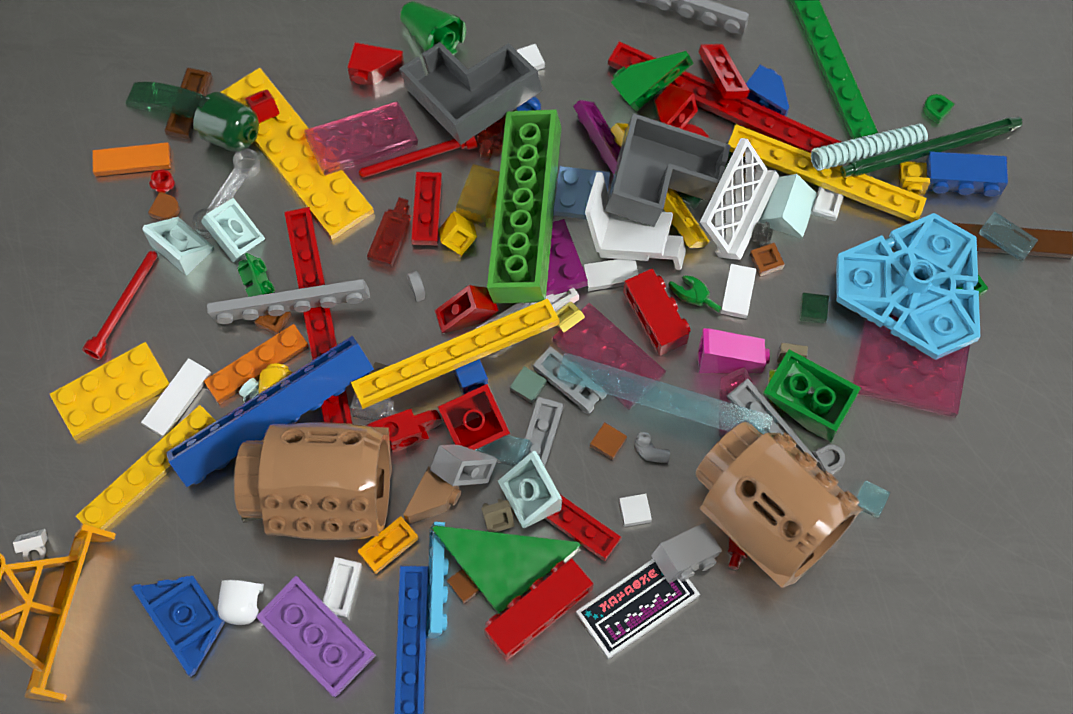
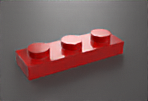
(723, 71)
(426, 208)
(584, 529)

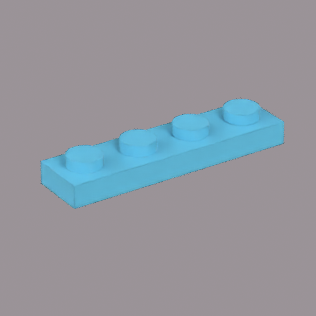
(436, 591)

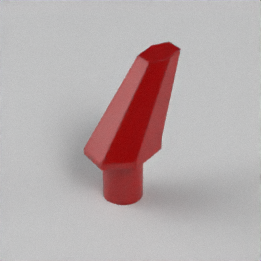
(737, 555)

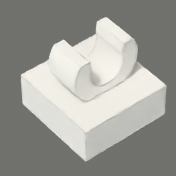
(31, 541)

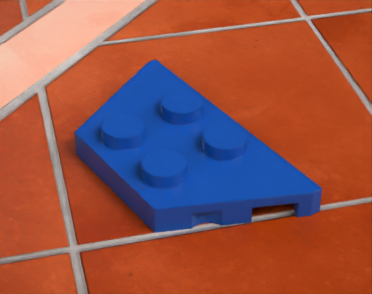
(182, 617)

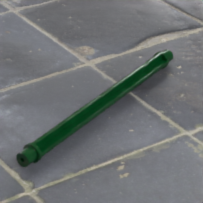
(933, 145)

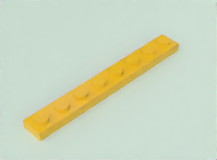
(859, 188)
(454, 353)

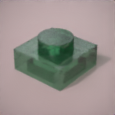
(814, 307)

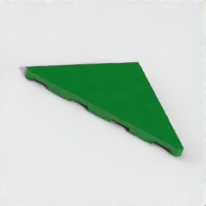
(501, 562)

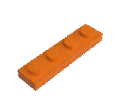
(275, 350)

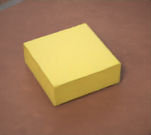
(569, 316)

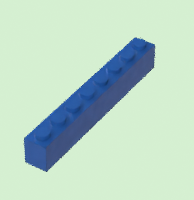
(279, 404)

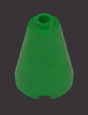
(433, 26)

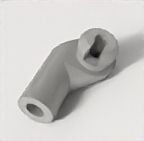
(648, 451)

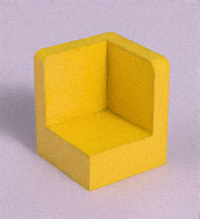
(457, 233)

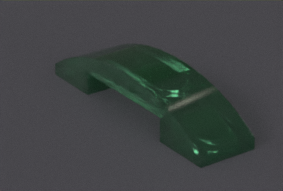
(165, 97)

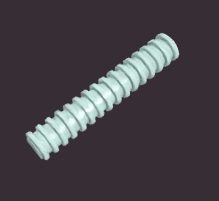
(864, 147)

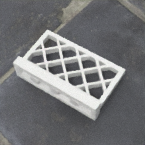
(749, 201)

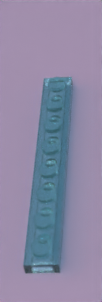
(660, 395)

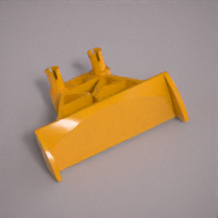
(57, 613)

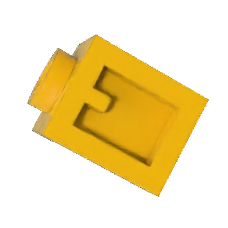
(913, 177)

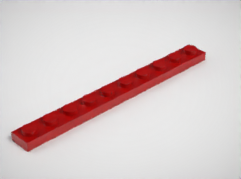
(740, 111)
(317, 319)

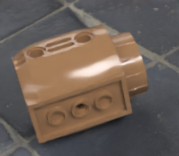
(316, 480)
(774, 501)

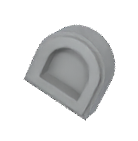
(416, 285)
(830, 458)

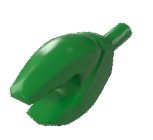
(696, 295)

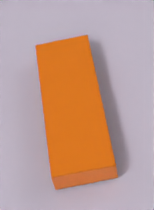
(131, 159)

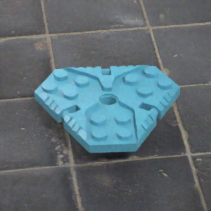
(929, 310)

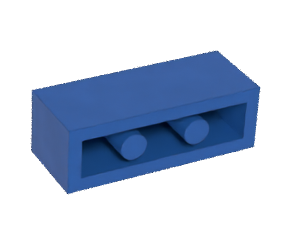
(967, 173)

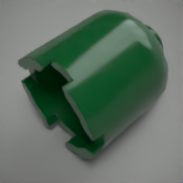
(226, 122)

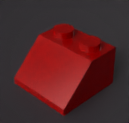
(474, 418)

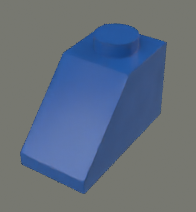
(768, 90)

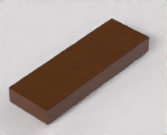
(196, 81)

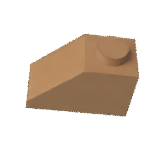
(431, 498)

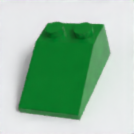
(647, 79)
(811, 394)

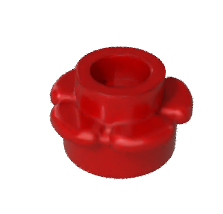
(161, 181)

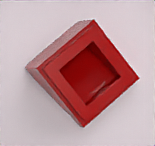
(263, 105)

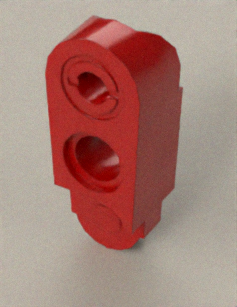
(407, 428)

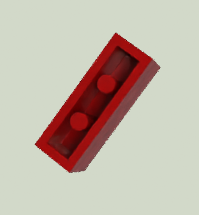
(656, 311)

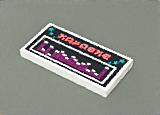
(634, 607)

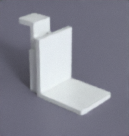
(628, 239)

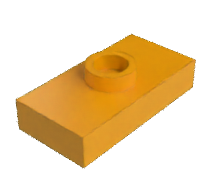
(388, 545)

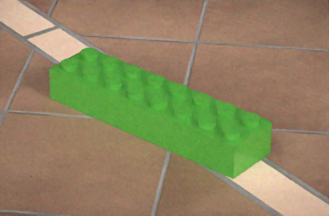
(525, 207)

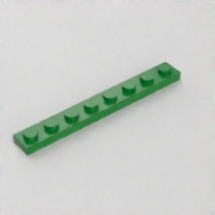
(834, 68)

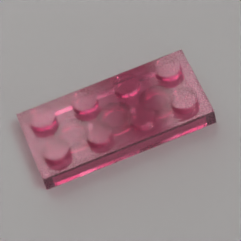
(361, 138)
(604, 343)

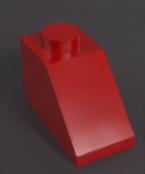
(373, 63)
(676, 106)
(466, 309)

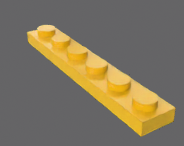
(682, 217)
(142, 474)

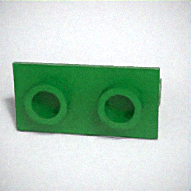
(254, 272)

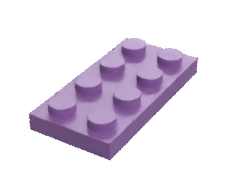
(316, 636)

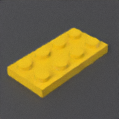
(110, 391)

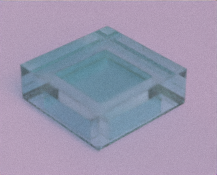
(872, 499)

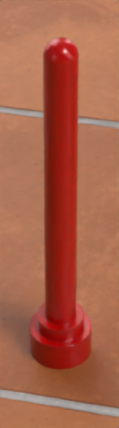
(416, 156)
(96, 346)

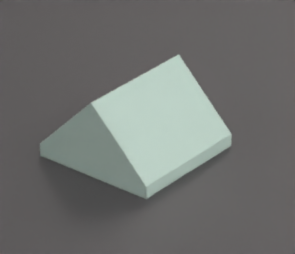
(789, 206)
(232, 229)
(178, 243)
(530, 491)

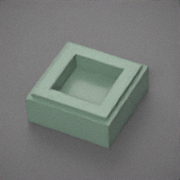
(528, 384)

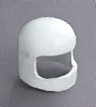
(238, 601)

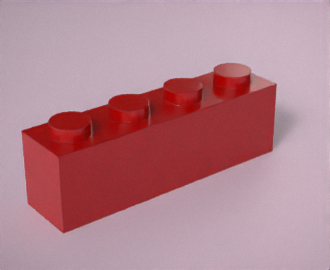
(538, 608)

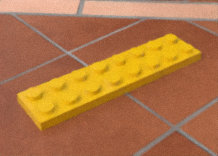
(282, 139)

